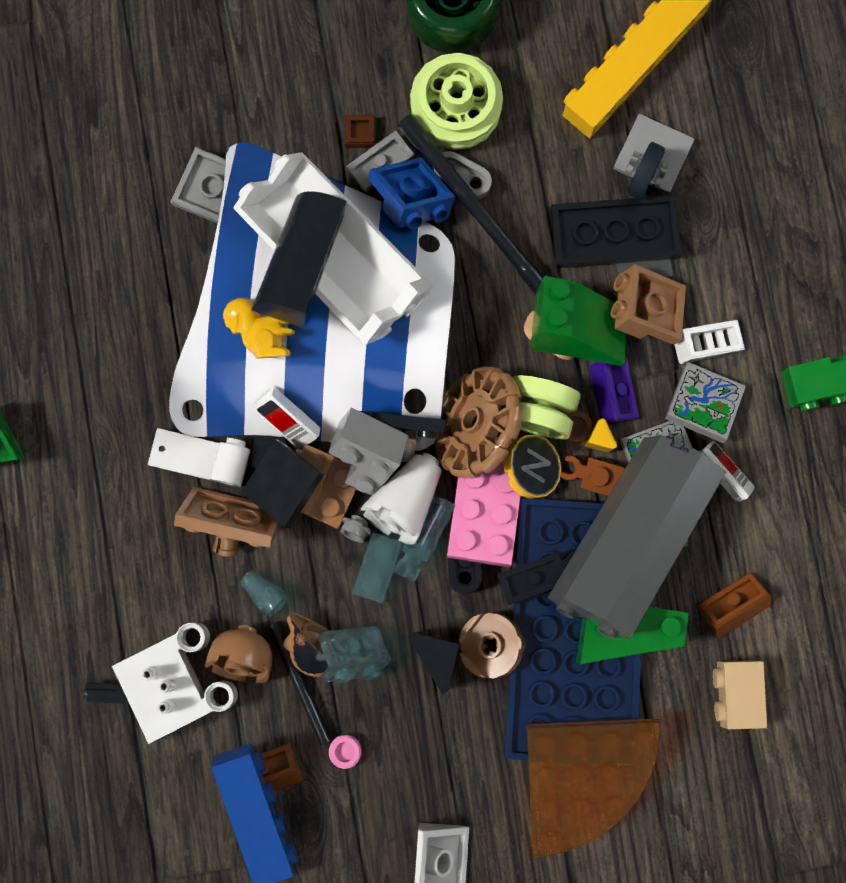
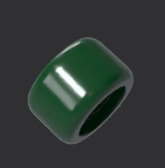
(452, 28)

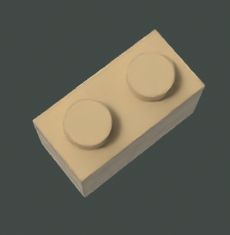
(740, 694)

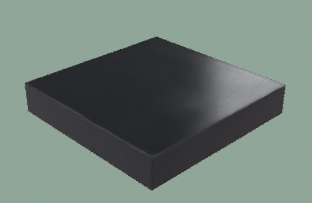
(282, 483)

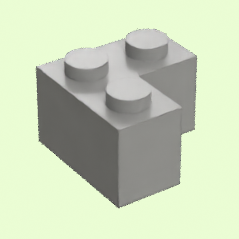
(370, 448)

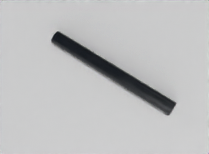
(300, 686)

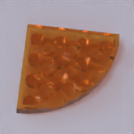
(585, 778)

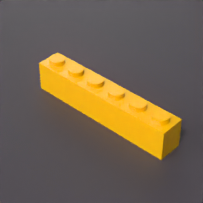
(631, 62)

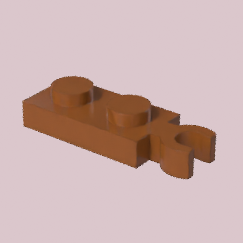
(596, 475)

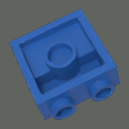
(412, 193)

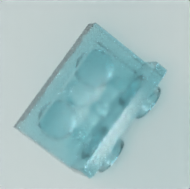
(353, 654)

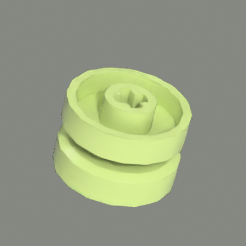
(545, 406)

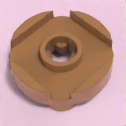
(509, 644)

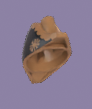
(305, 646)

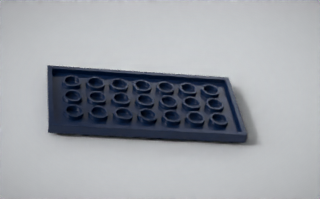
(548, 680)

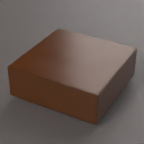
(360, 131)

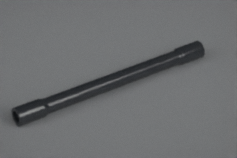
(420, 139)

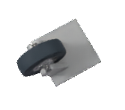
(652, 156)

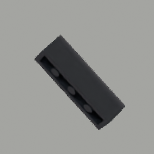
(300, 257)

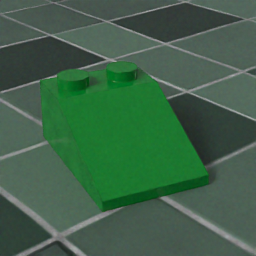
(575, 323)

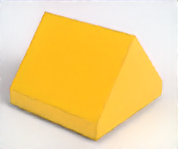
(601, 437)

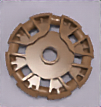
(481, 396)

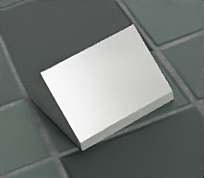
(441, 853)

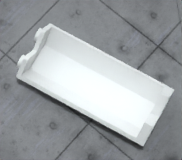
(365, 275)

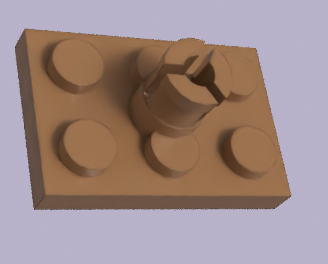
(228, 518)

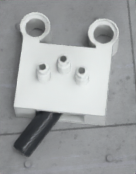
(163, 686)

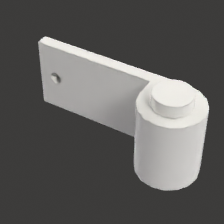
(200, 457)

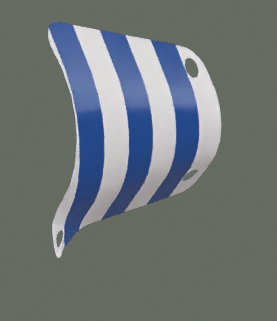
(327, 361)

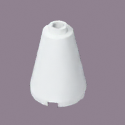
(405, 499)

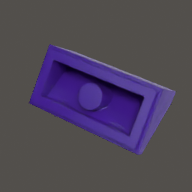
(614, 392)

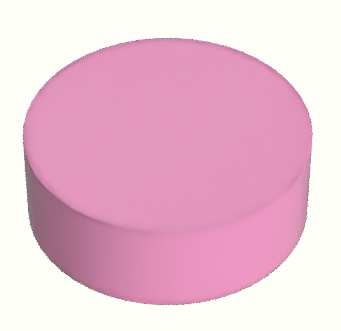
(345, 751)

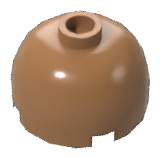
(240, 654)

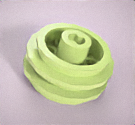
(460, 75)

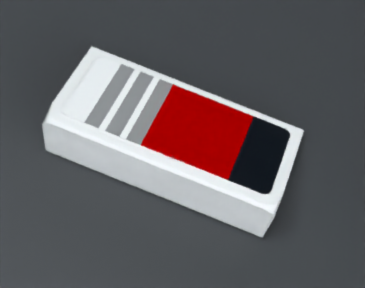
(287, 418)
(734, 480)

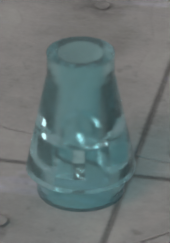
(263, 593)

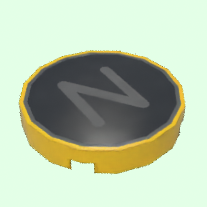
(532, 466)

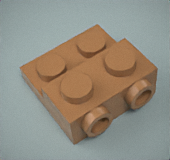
(649, 305)
(332, 495)

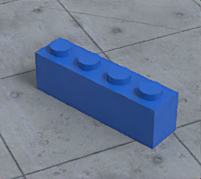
(253, 814)

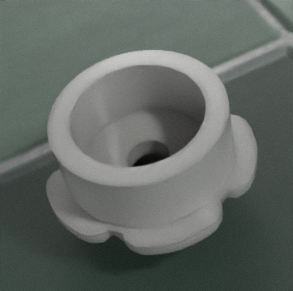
(355, 528)

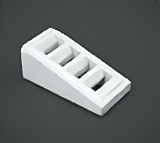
(690, 347)

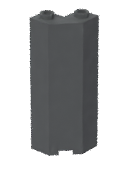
(636, 536)

